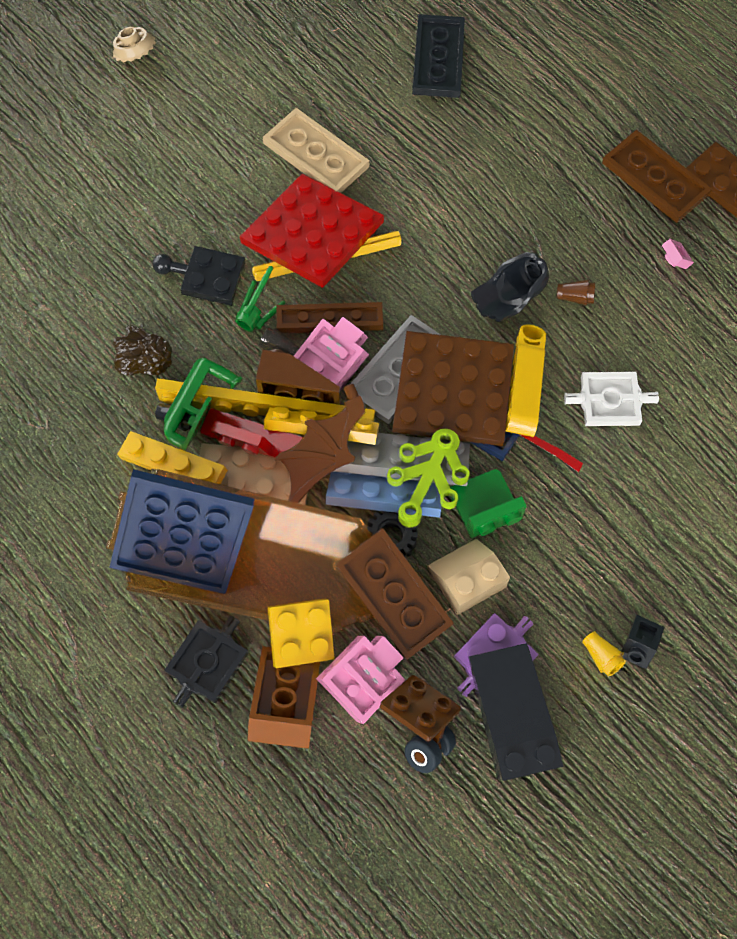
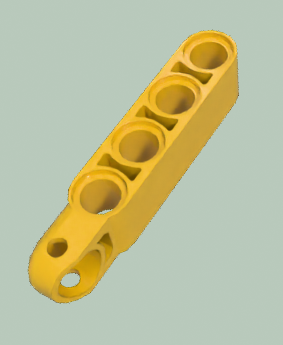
(526, 381)

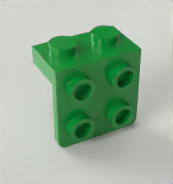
(487, 504)

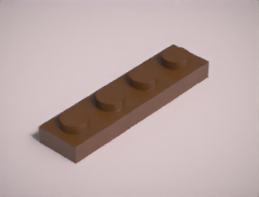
(306, 317)

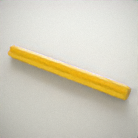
(372, 245)

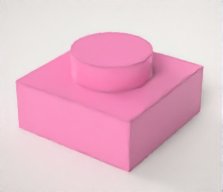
(676, 254)

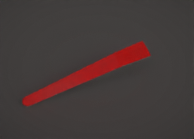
(565, 457)

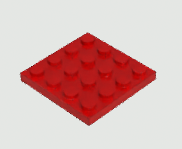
(312, 230)

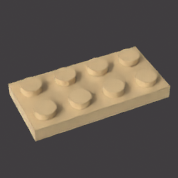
(316, 151)
(251, 472)

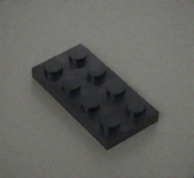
(438, 56)

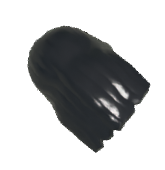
(511, 287)

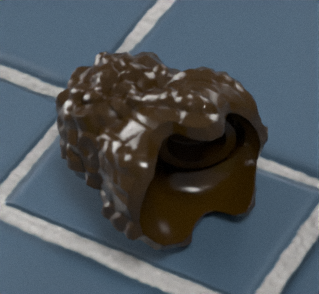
(141, 353)

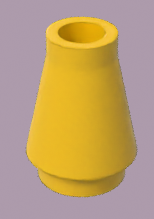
(604, 654)

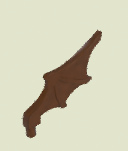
(322, 447)

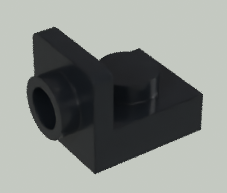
(642, 641)

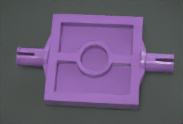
(491, 636)

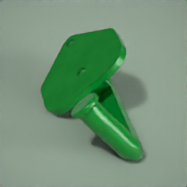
(185, 397)

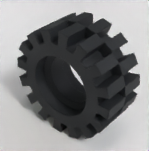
(389, 519)

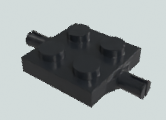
(206, 661)

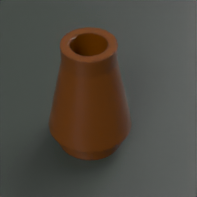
(577, 292)

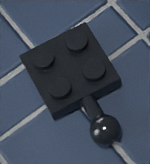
(208, 275)

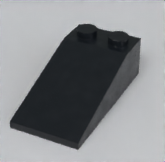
(514, 713)

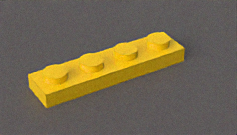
(289, 421)
(157, 455)

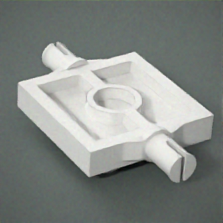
(611, 398)

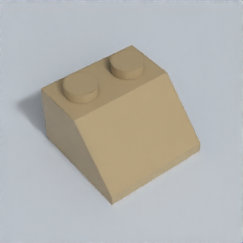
(469, 575)

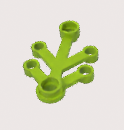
(429, 471)

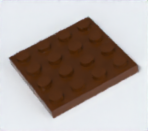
(454, 387)

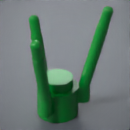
(249, 315)

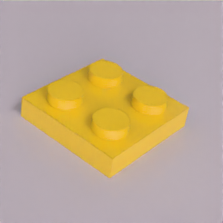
(301, 633)

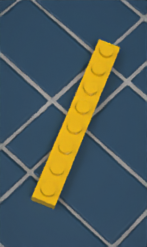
(247, 402)

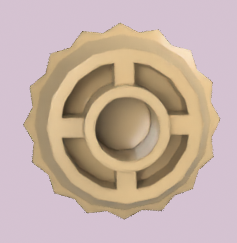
(132, 44)

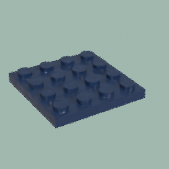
(180, 531)

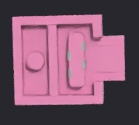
(334, 351)
(363, 676)

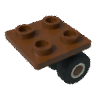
(426, 714)

